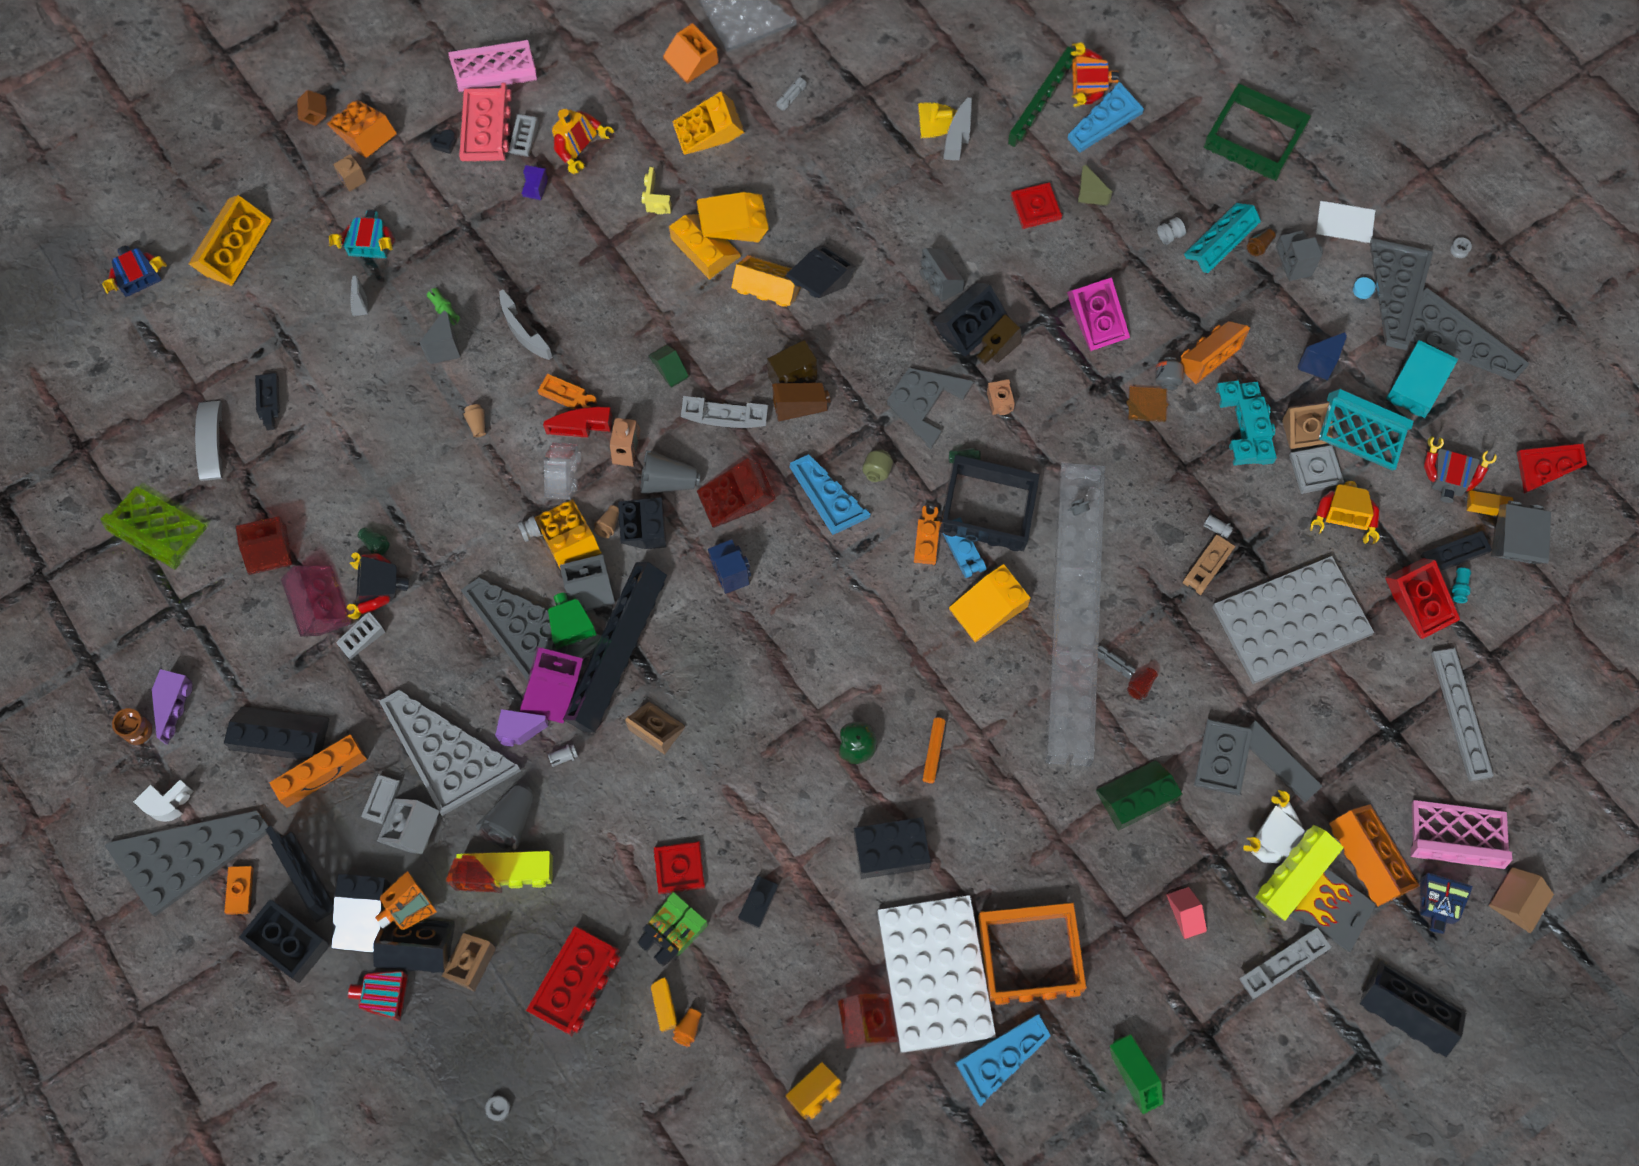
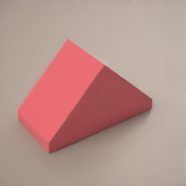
(1187, 912)

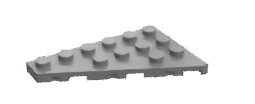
(445, 757)

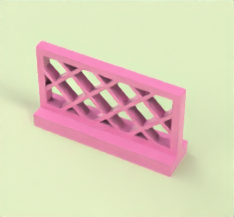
(493, 74)
(1463, 852)

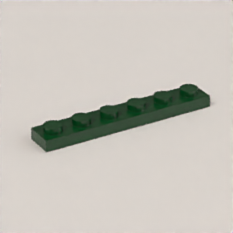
(1039, 100)

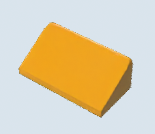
(1485, 502)
(664, 1005)

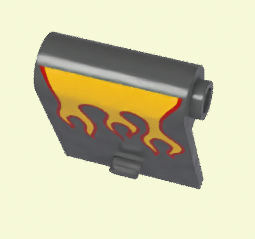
(1335, 909)

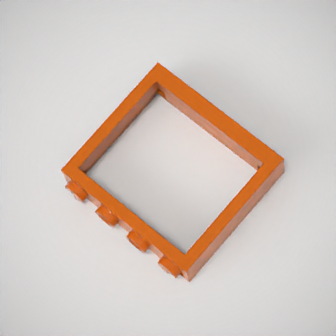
(1031, 914)

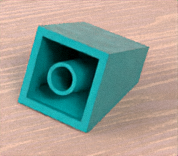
(1421, 379)

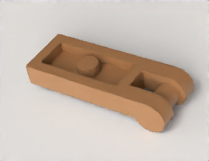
(1209, 564)

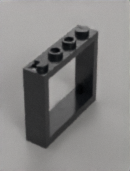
(996, 474)

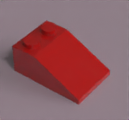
(1423, 597)

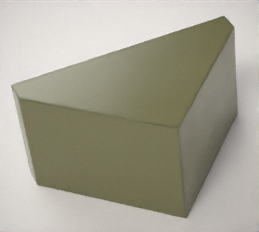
(1092, 189)

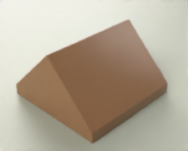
(1304, 424)
(654, 727)
(1522, 898)
(469, 961)

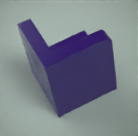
(535, 182)

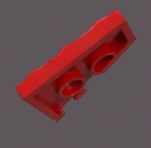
(1548, 464)

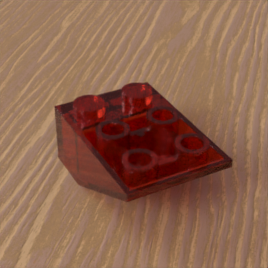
(736, 493)

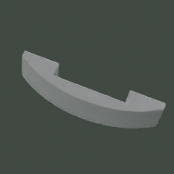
(534, 343)
(724, 414)
(207, 440)
(1285, 963)

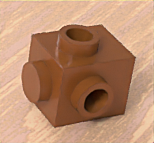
(311, 107)

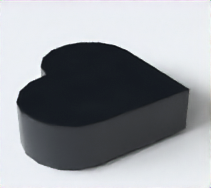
(444, 141)

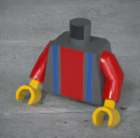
(1452, 471)

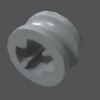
(1459, 253)

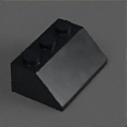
(970, 318)
(418, 947)

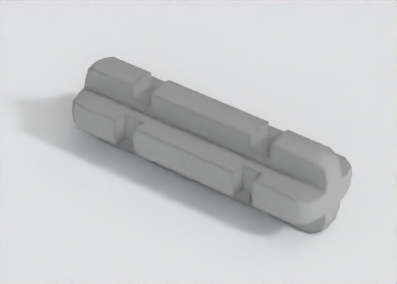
(791, 93)

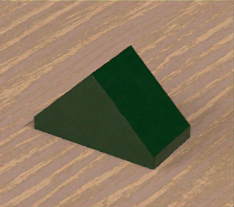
(669, 365)

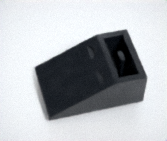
(822, 272)

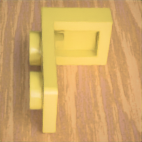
(654, 203)

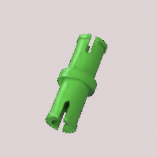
(442, 304)

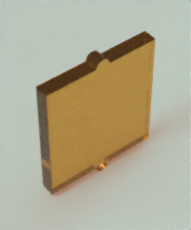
(1147, 404)

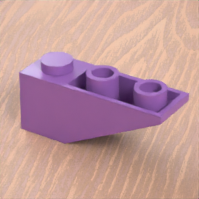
(168, 702)

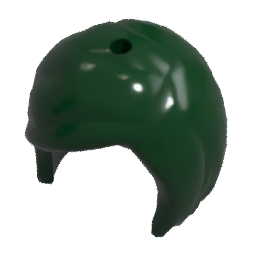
(857, 750)

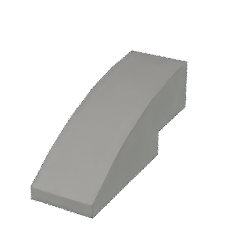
(958, 131)

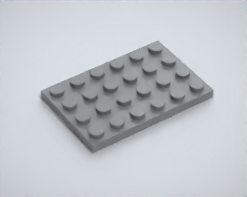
(1292, 620)

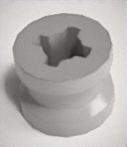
(529, 529)

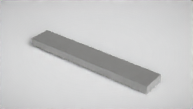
(1462, 714)

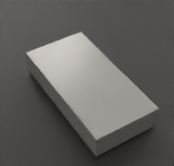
(381, 799)

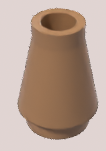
(476, 419)
(607, 523)

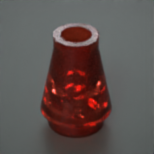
(1141, 685)

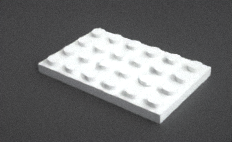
(936, 974)

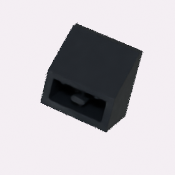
(642, 523)

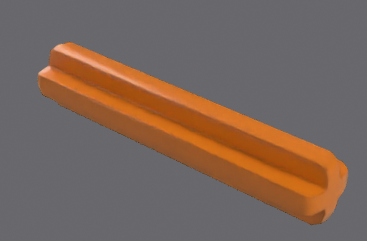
(934, 750)

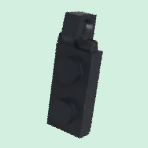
(267, 399)

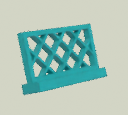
(1366, 411)

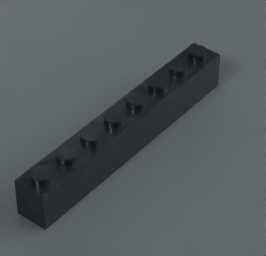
(615, 647)

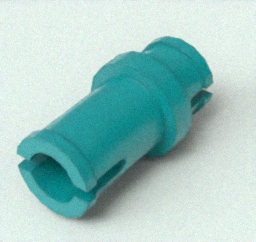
(1461, 588)

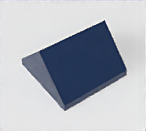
(1322, 357)

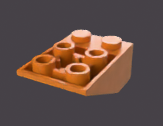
(362, 128)

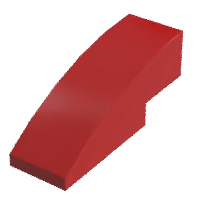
(579, 422)

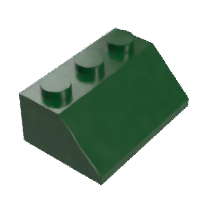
(1139, 794)

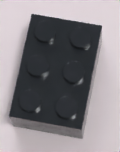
(891, 848)
(284, 941)

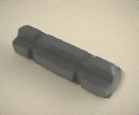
(1116, 662)

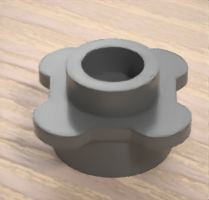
(1079, 507)

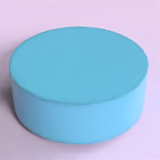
(1364, 288)

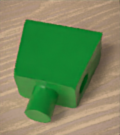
(569, 622)

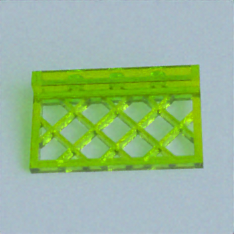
(144, 542)

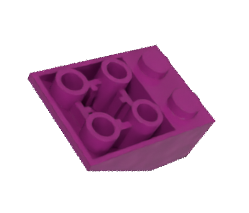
(550, 684)

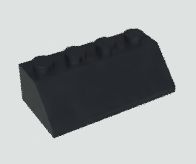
(276, 733)
(1413, 1009)

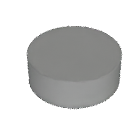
(498, 1108)

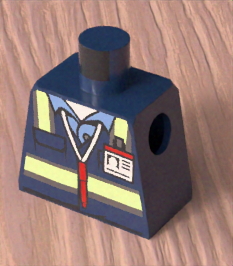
(1442, 900)

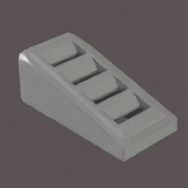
(522, 120)
(358, 298)
(361, 625)

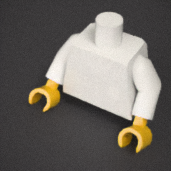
(1278, 833)

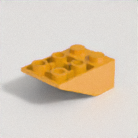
(708, 124)
(567, 533)

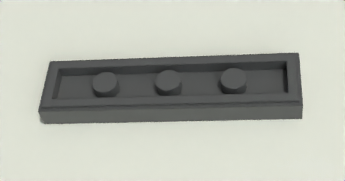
(1282, 763)

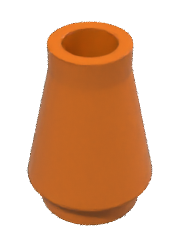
(687, 1028)

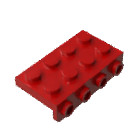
(574, 981)

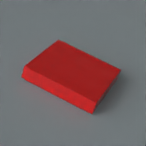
(1036, 205)
(679, 867)

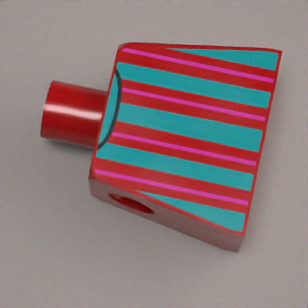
(381, 994)

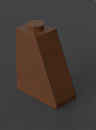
(799, 399)

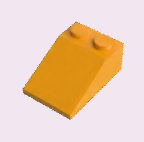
(733, 216)
(990, 603)

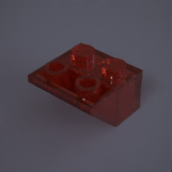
(264, 545)

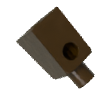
(1000, 341)

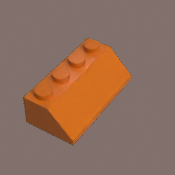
(1373, 855)

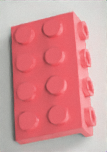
(485, 124)

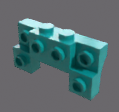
(1253, 422)

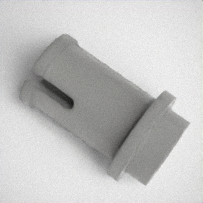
(1218, 526)
(563, 755)

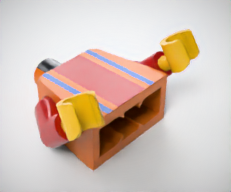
(1090, 75)

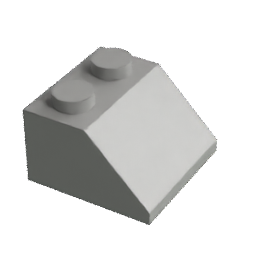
(408, 825)

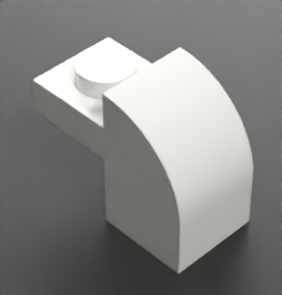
(164, 806)

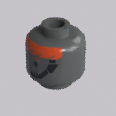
(1169, 373)

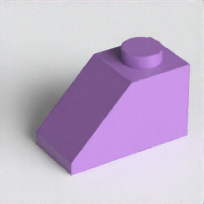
(518, 727)

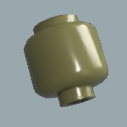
(877, 465)

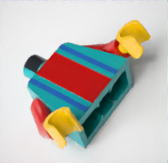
(365, 237)

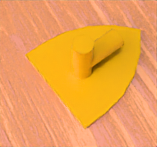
(935, 119)

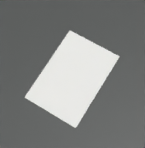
(1345, 221)

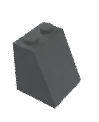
(1522, 533)

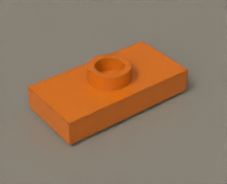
(239, 890)

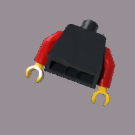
(374, 583)

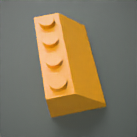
(230, 241)

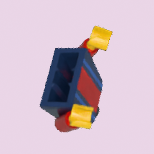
(133, 271)

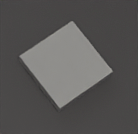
(1316, 469)

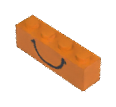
(318, 771)

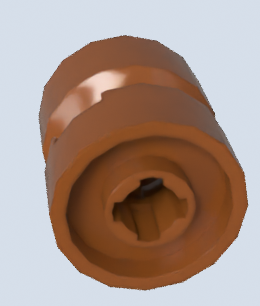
(132, 726)

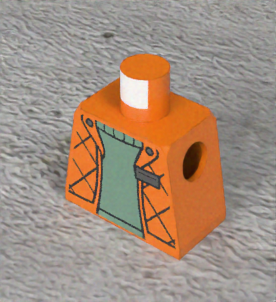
(404, 904)

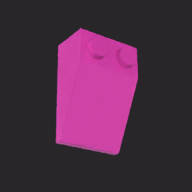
(1099, 314)

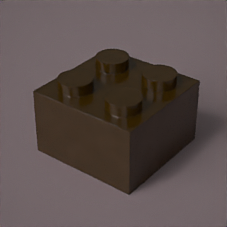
(793, 365)

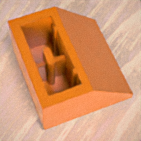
(691, 53)

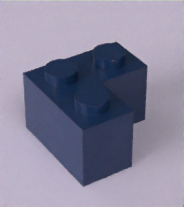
(730, 566)

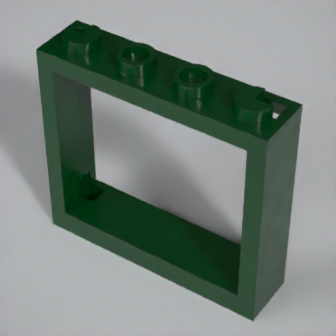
(1265, 106)

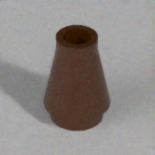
(1258, 244)

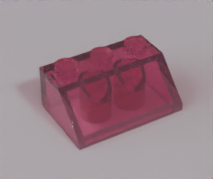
(315, 600)

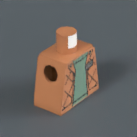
(626, 437)

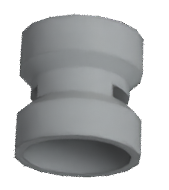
(1172, 230)

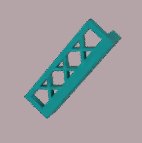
(1225, 237)

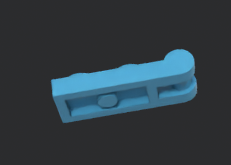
(963, 552)

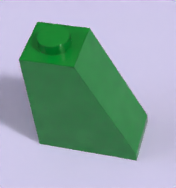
(1137, 1074)

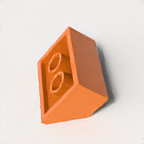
(1213, 350)

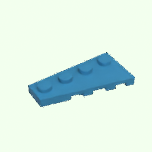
(1111, 114)
(830, 500)
(997, 1060)

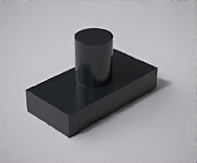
(758, 902)

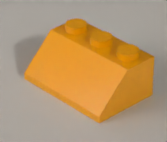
(707, 253)
(765, 281)

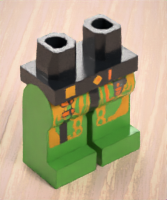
(672, 930)

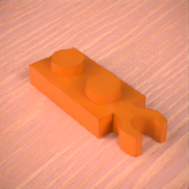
(565, 393)
(927, 538)

